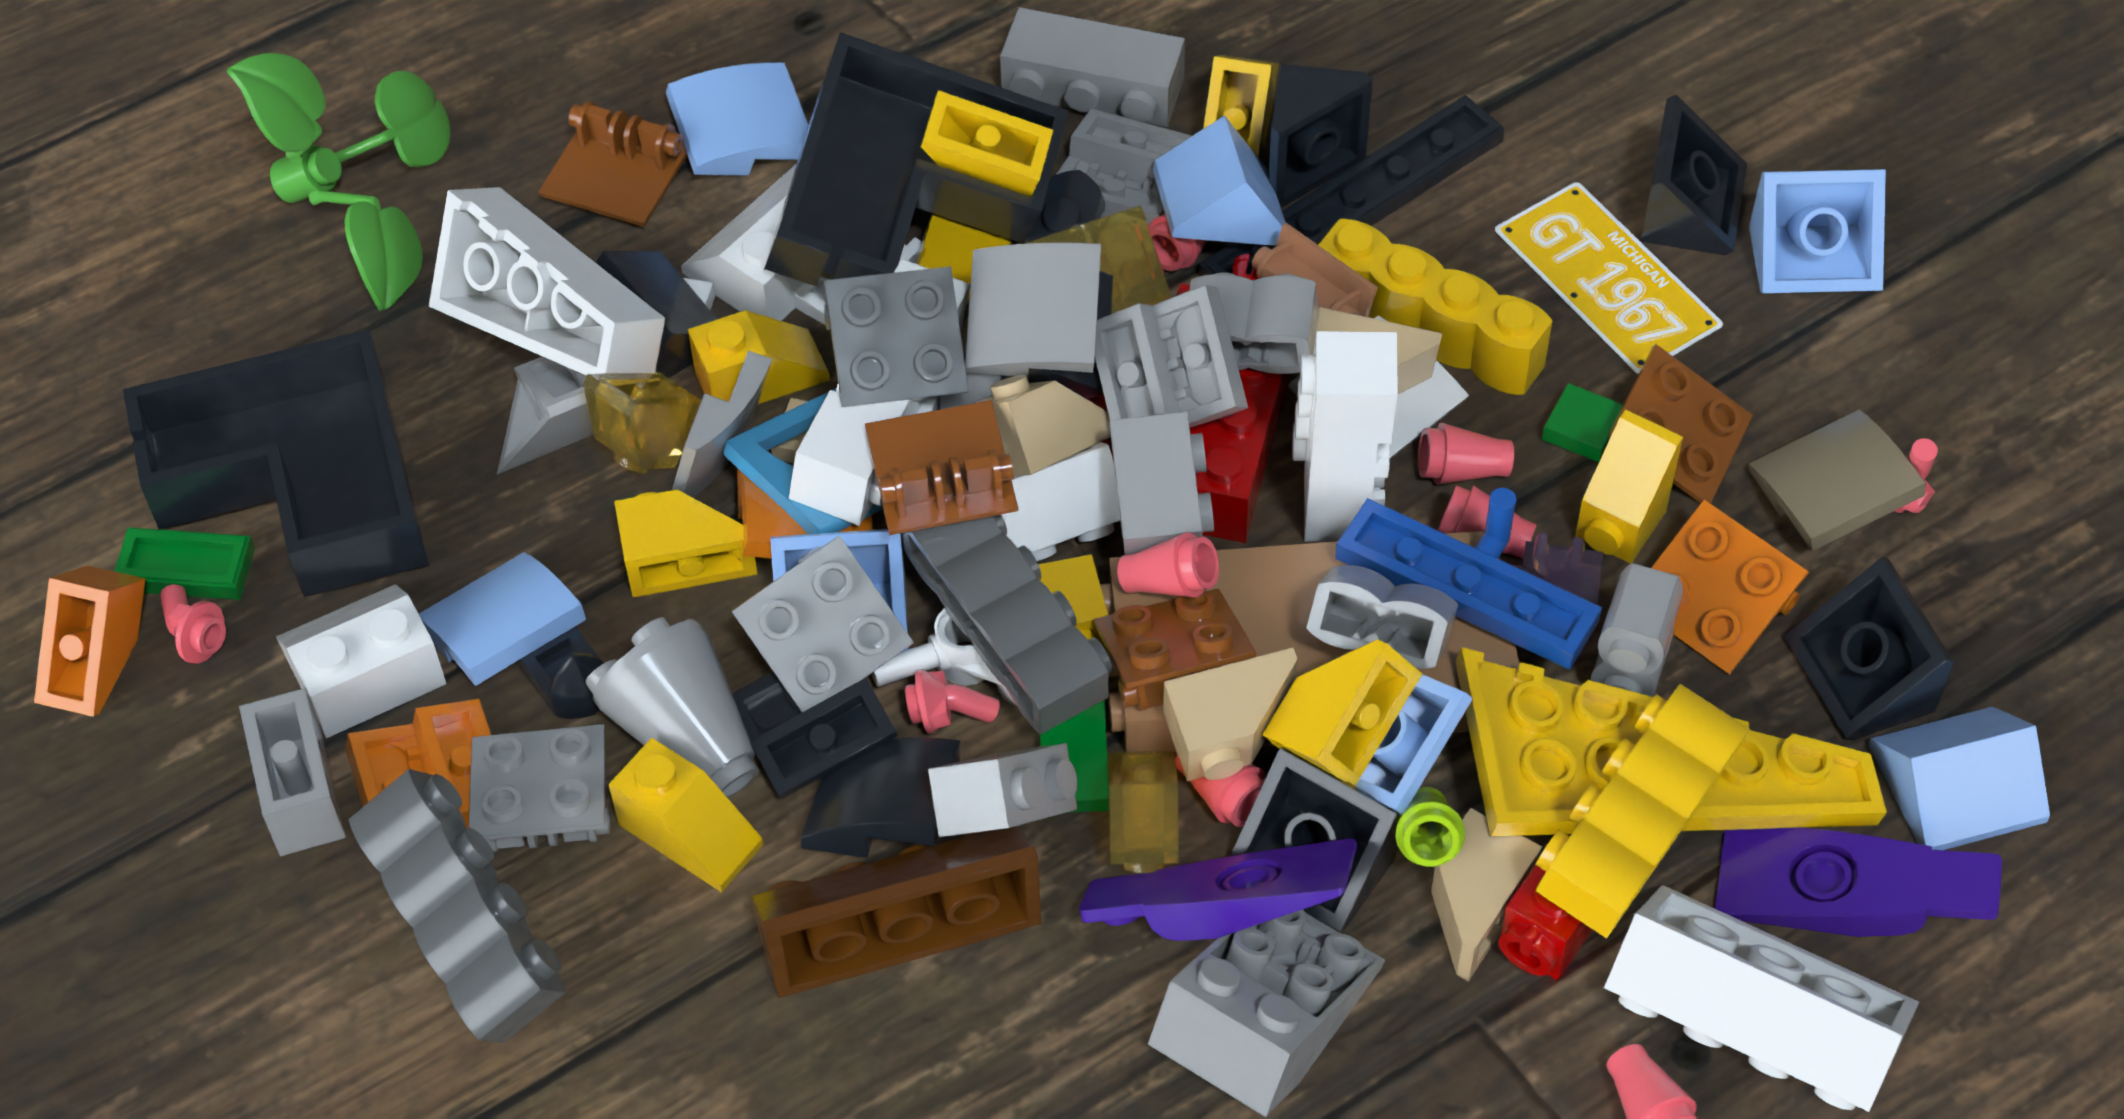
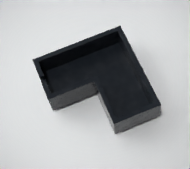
(868, 172)
(292, 430)

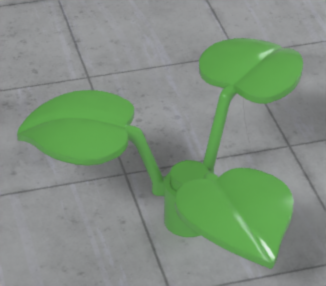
(285, 105)

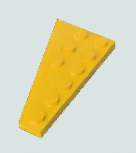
(1550, 739)

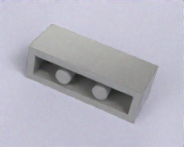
(1093, 66)

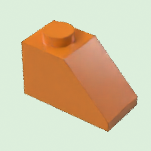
(87, 637)

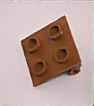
(615, 164)
(1695, 409)
(941, 467)
(1169, 642)

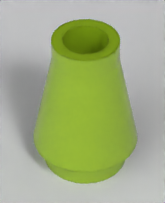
(1430, 829)

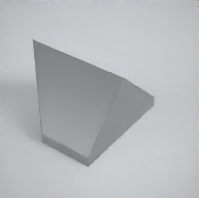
(545, 412)

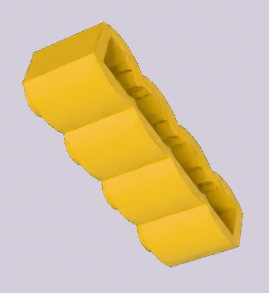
(1481, 331)
(1640, 810)

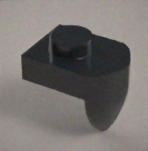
(1069, 202)
(561, 672)

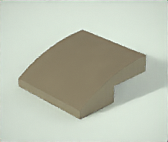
(1838, 479)

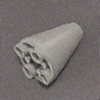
(680, 697)

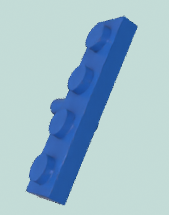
(1485, 588)

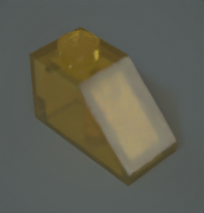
(640, 417)
(1143, 810)

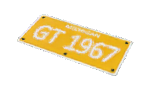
(1607, 276)

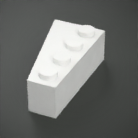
(537, 289)
(1344, 427)
(835, 460)

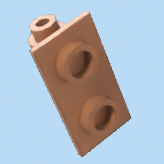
(1336, 283)

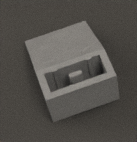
(1263, 1006)

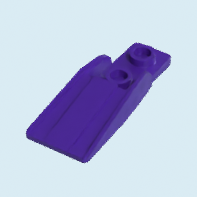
(1851, 882)
(1225, 892)

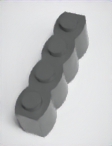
(1012, 618)
(457, 907)

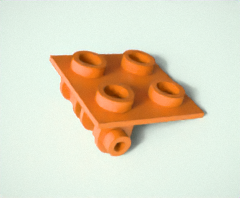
(1729, 585)

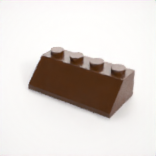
(898, 908)

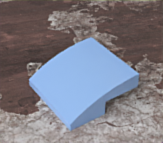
(738, 117)
(502, 617)

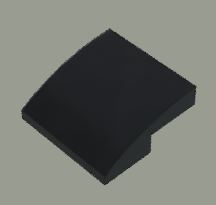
(811, 743)
(879, 797)

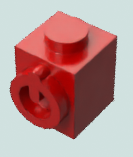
(1540, 933)

